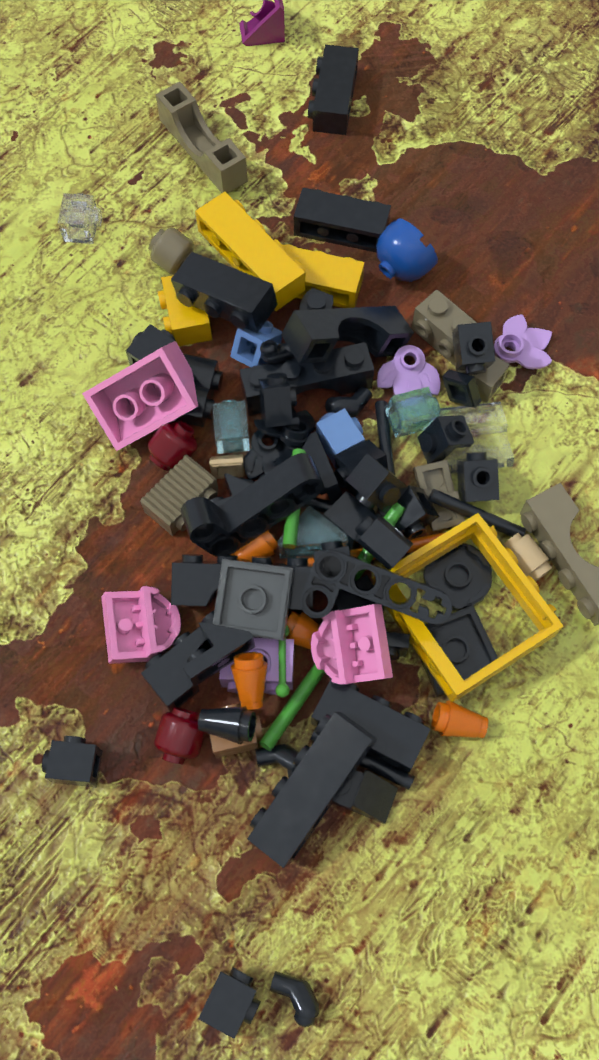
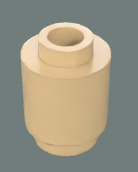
(529, 555)

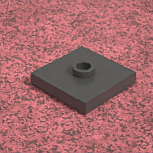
(254, 598)

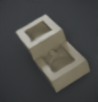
(438, 477)

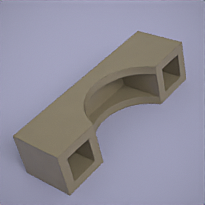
(218, 160)
(550, 519)

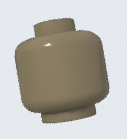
(170, 249)

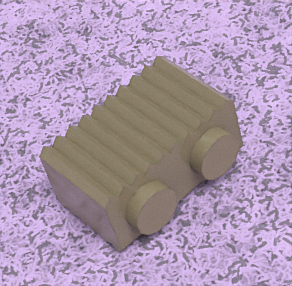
(181, 484)

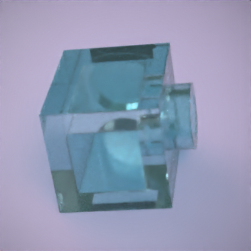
(412, 411)
(231, 426)

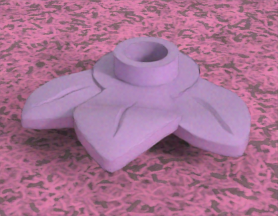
(527, 344)
(408, 377)

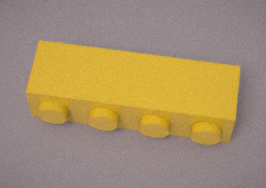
(249, 247)
(330, 274)

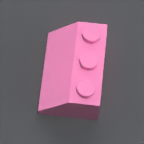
(144, 396)

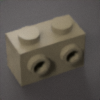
(435, 322)

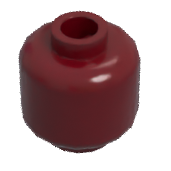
(171, 444)
(179, 735)

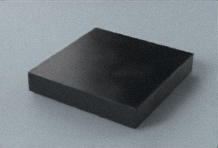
(464, 644)

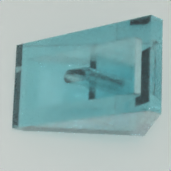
(312, 531)

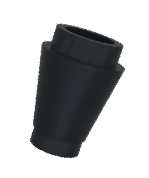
(229, 723)

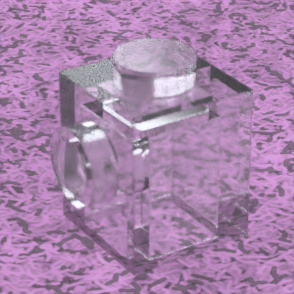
(79, 218)

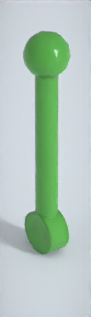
(282, 688)

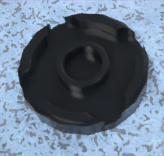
(461, 575)

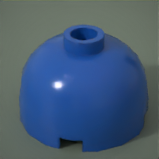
(403, 253)

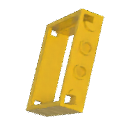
(506, 566)

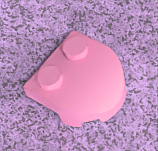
(138, 624)
(353, 645)

